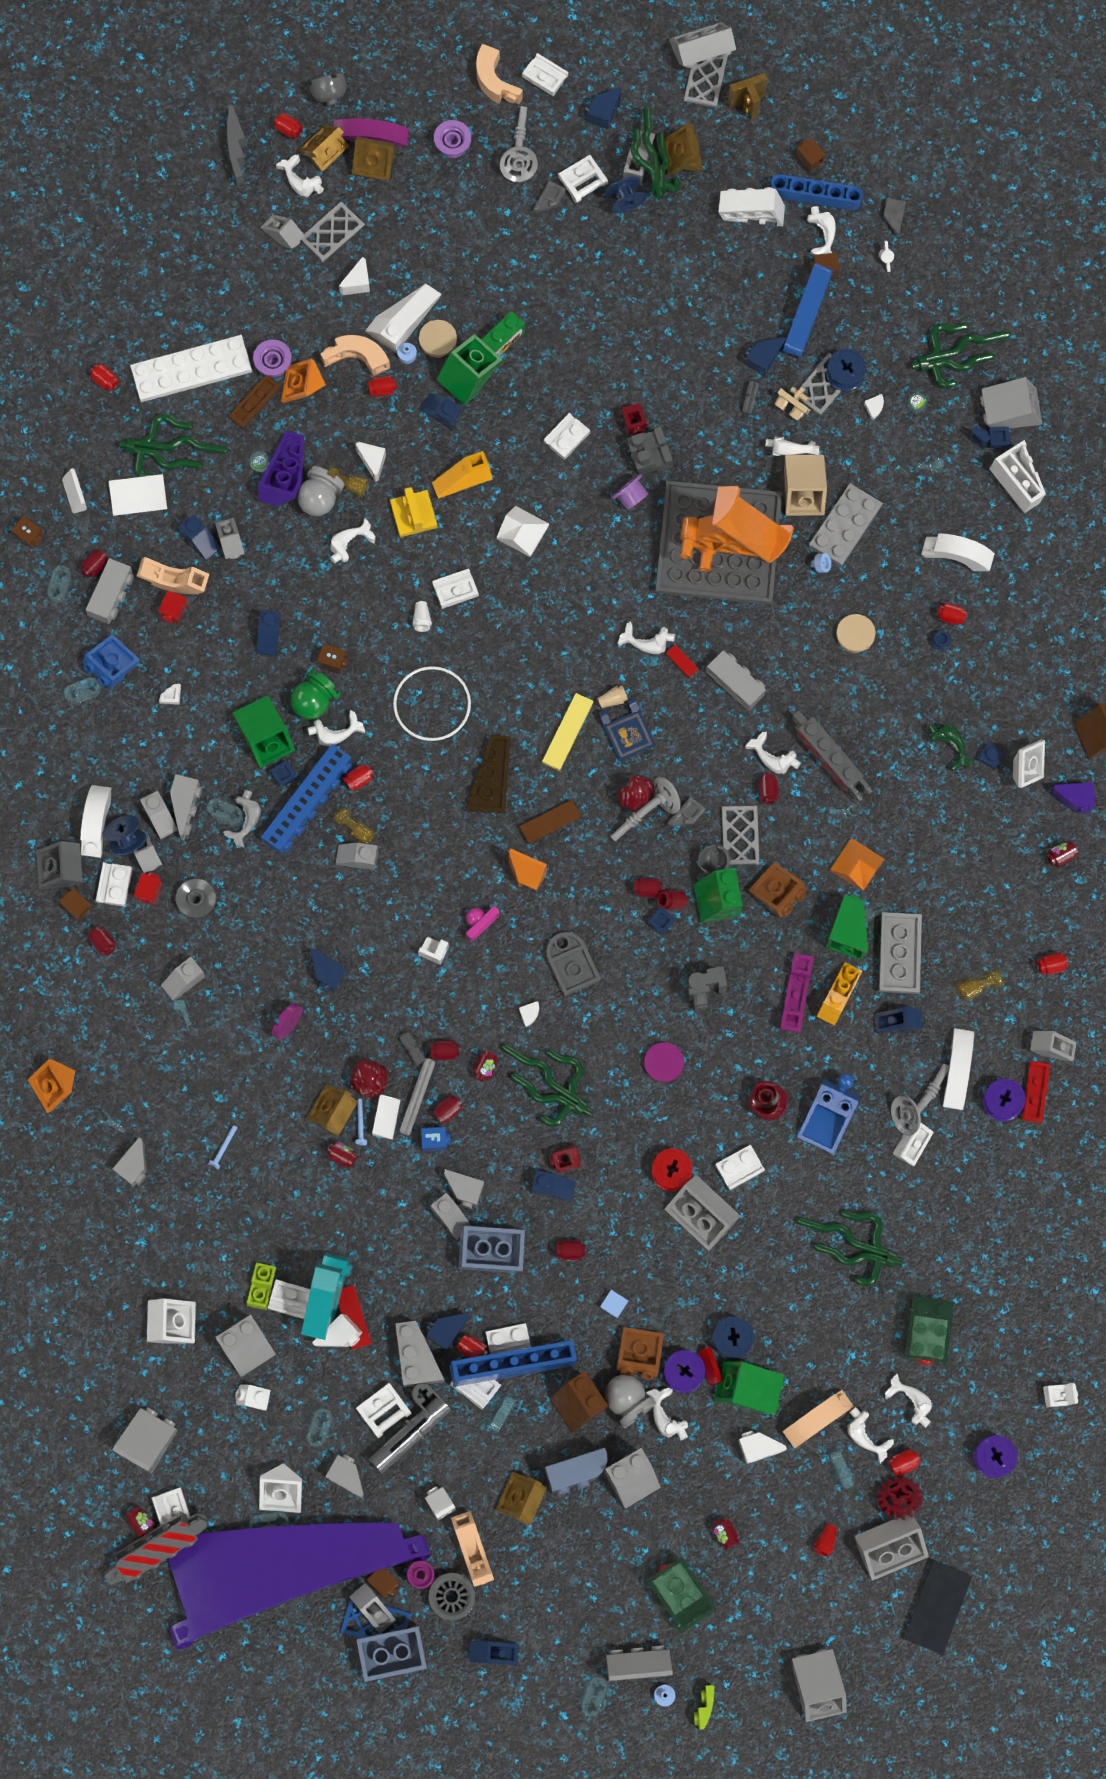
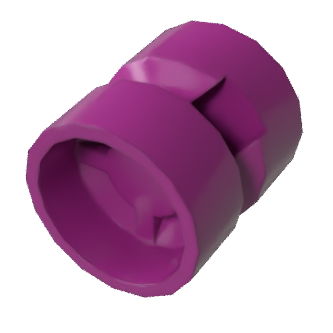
(420, 1575)

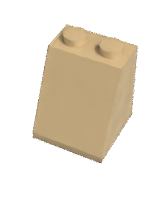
(805, 485)

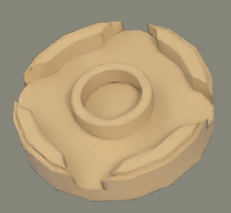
(437, 338)
(855, 633)

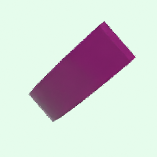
(373, 130)
(796, 993)

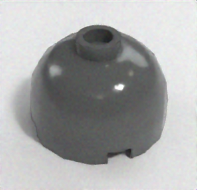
(328, 89)

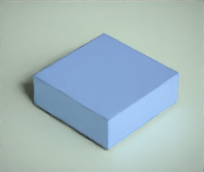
(614, 1304)

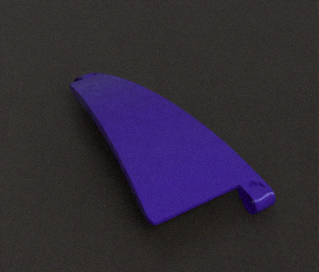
(254, 1569)

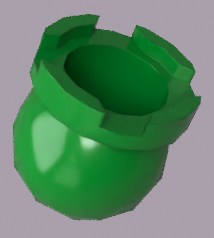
(312, 697)

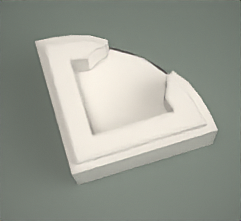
(874, 406)
(171, 695)
(529, 1013)

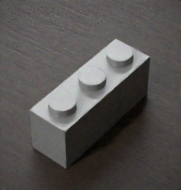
(110, 591)
(736, 680)

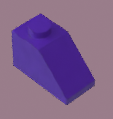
(1076, 796)

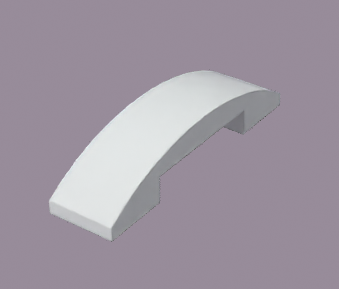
(959, 1069)

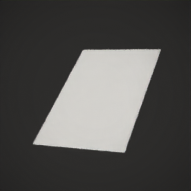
(137, 495)

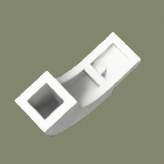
(961, 549)
(93, 820)

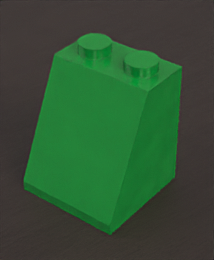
(468, 369)
(264, 731)
(718, 896)
(849, 929)
(749, 1387)

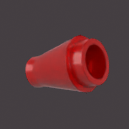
(825, 1543)

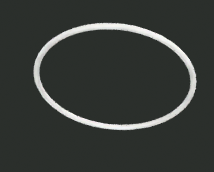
(438, 738)

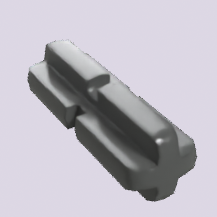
(750, 397)
(410, 1045)

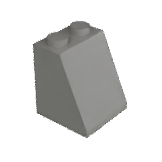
(1011, 404)
(245, 1345)
(146, 1439)
(632, 1478)
(819, 1685)

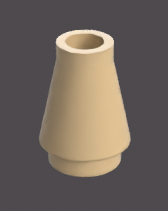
(613, 697)

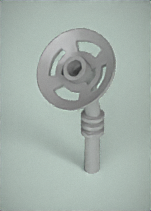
(516, 152)
(659, 799)
(911, 1113)

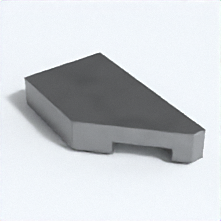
(550, 197)
(894, 213)
(687, 814)

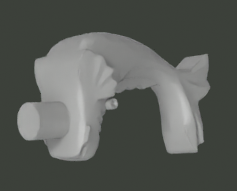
(252, 812)

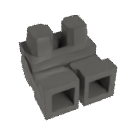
(650, 451)
(701, 985)

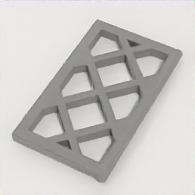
(700, 99)
(330, 217)
(808, 384)
(754, 825)

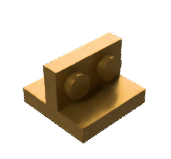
(748, 94)
(324, 146)
(683, 150)
(373, 158)
(332, 1109)
(521, 1498)

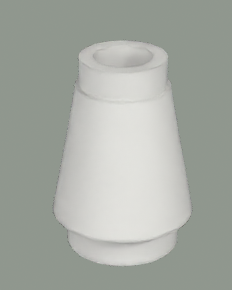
(421, 617)

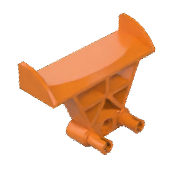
(733, 530)

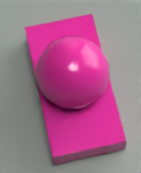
(480, 921)

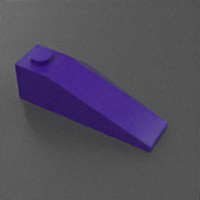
(284, 471)

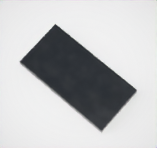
(937, 1607)

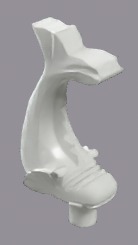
(300, 186)
(827, 224)
(785, 447)
(340, 541)
(654, 646)
(328, 737)
(775, 764)
(920, 1400)
(664, 1424)
(858, 1435)

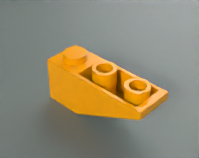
(463, 475)
(839, 993)

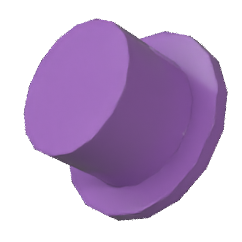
(452, 138)
(272, 358)
(631, 493)

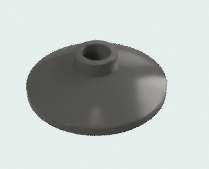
(192, 889)

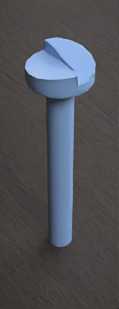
(361, 1141)
(215, 1163)

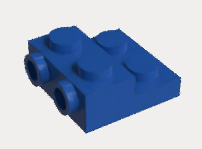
(110, 661)

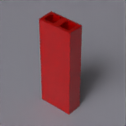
(681, 661)
(711, 1368)

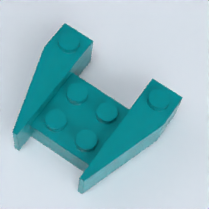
(325, 1294)

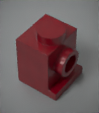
(634, 413)
(573, 1162)

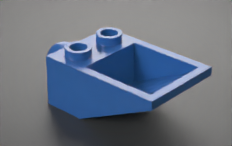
(827, 1116)

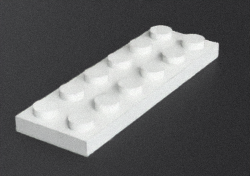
(191, 368)

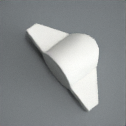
(886, 255)

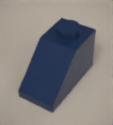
(603, 108)
(764, 354)
(442, 410)
(199, 537)
(268, 632)
(328, 972)
(898, 1020)
(553, 1186)
(446, 1330)
(493, 1652)

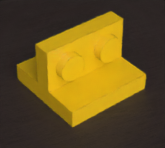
(413, 512)

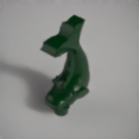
(951, 734)

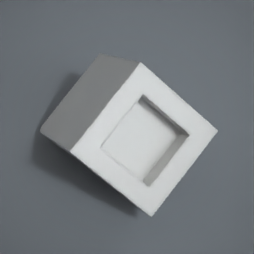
(434, 950)

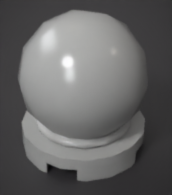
(318, 493)
(627, 1398)

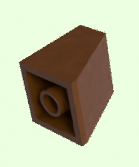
(1092, 731)
(579, 1402)

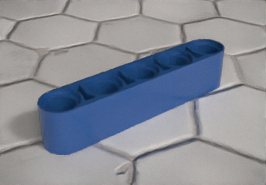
(825, 189)
(807, 310)

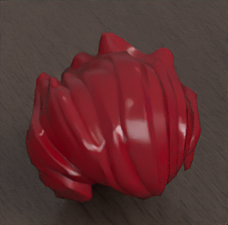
(635, 793)
(369, 1078)
(768, 1100)

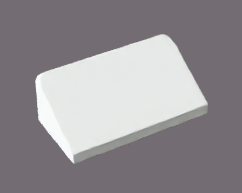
(74, 491)
(386, 1117)
(912, 1146)

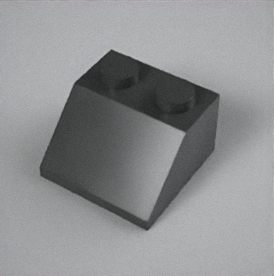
(59, 865)

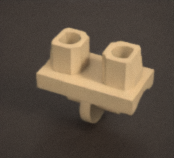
(799, 409)

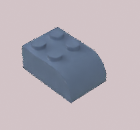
(491, 1249)
(576, 1472)
(391, 1653)

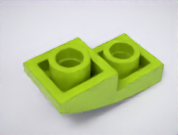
(261, 1286)
(702, 1716)

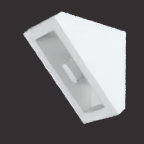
(356, 280)
(372, 457)

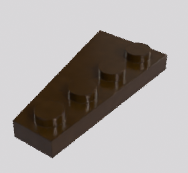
(492, 779)

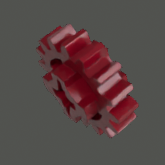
(902, 1500)

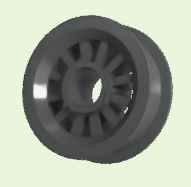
(440, 1582)

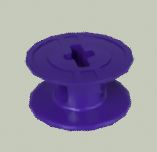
(1015, 1099)
(684, 1359)
(1007, 1457)

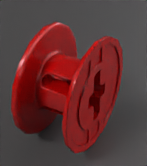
(665, 1160)

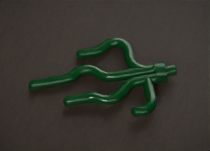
(658, 184)
(938, 359)
(147, 445)
(569, 1099)
(877, 1254)

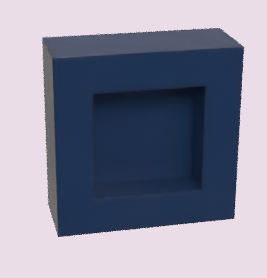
(980, 436)
(999, 437)
(991, 756)
(283, 774)
(661, 921)

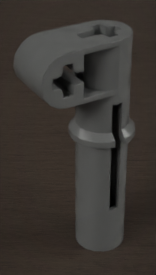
(432, 1414)

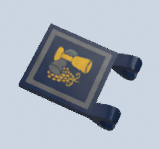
(628, 734)

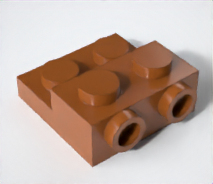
(778, 890)
(640, 1353)

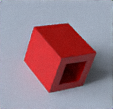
(172, 607)
(148, 888)

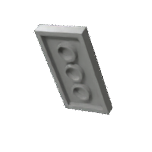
(845, 524)
(900, 953)

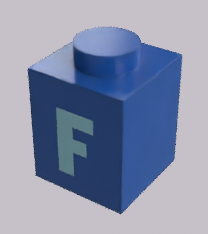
(435, 1139)

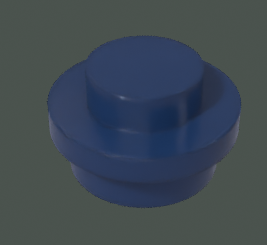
(941, 640)

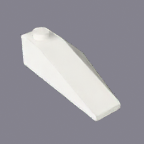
(402, 318)

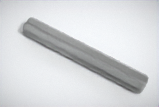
(417, 1096)

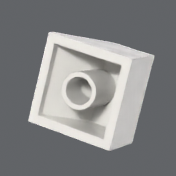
(171, 1321)

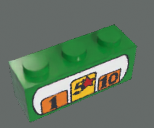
(505, 334)

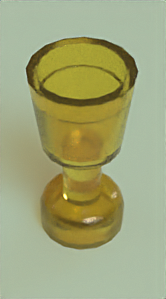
(354, 484)
(360, 832)
(973, 988)

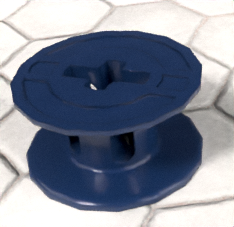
(626, 195)
(846, 379)
(124, 835)
(723, 1332)

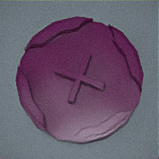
(288, 1021)
(664, 1062)

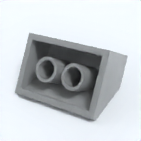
(703, 44)
(702, 1212)
(891, 1546)
(638, 1663)

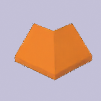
(301, 380)
(857, 864)
(527, 869)
(52, 1083)

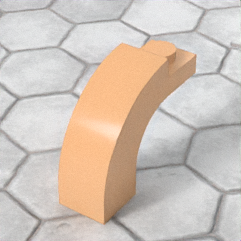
(488, 81)
(359, 348)
(172, 579)
(818, 1418)
(472, 1548)

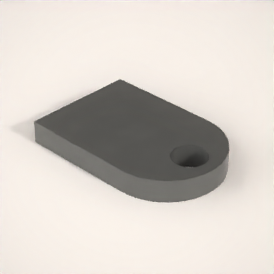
(571, 965)

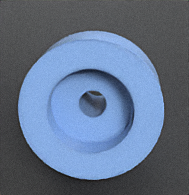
(407, 353)
(821, 563)
(658, 1695)

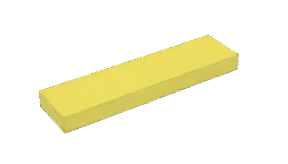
(567, 732)

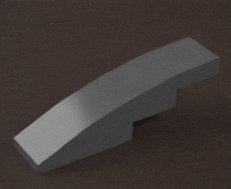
(236, 141)

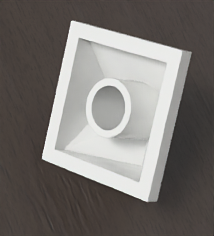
(522, 531)
(1029, 764)
(280, 1490)

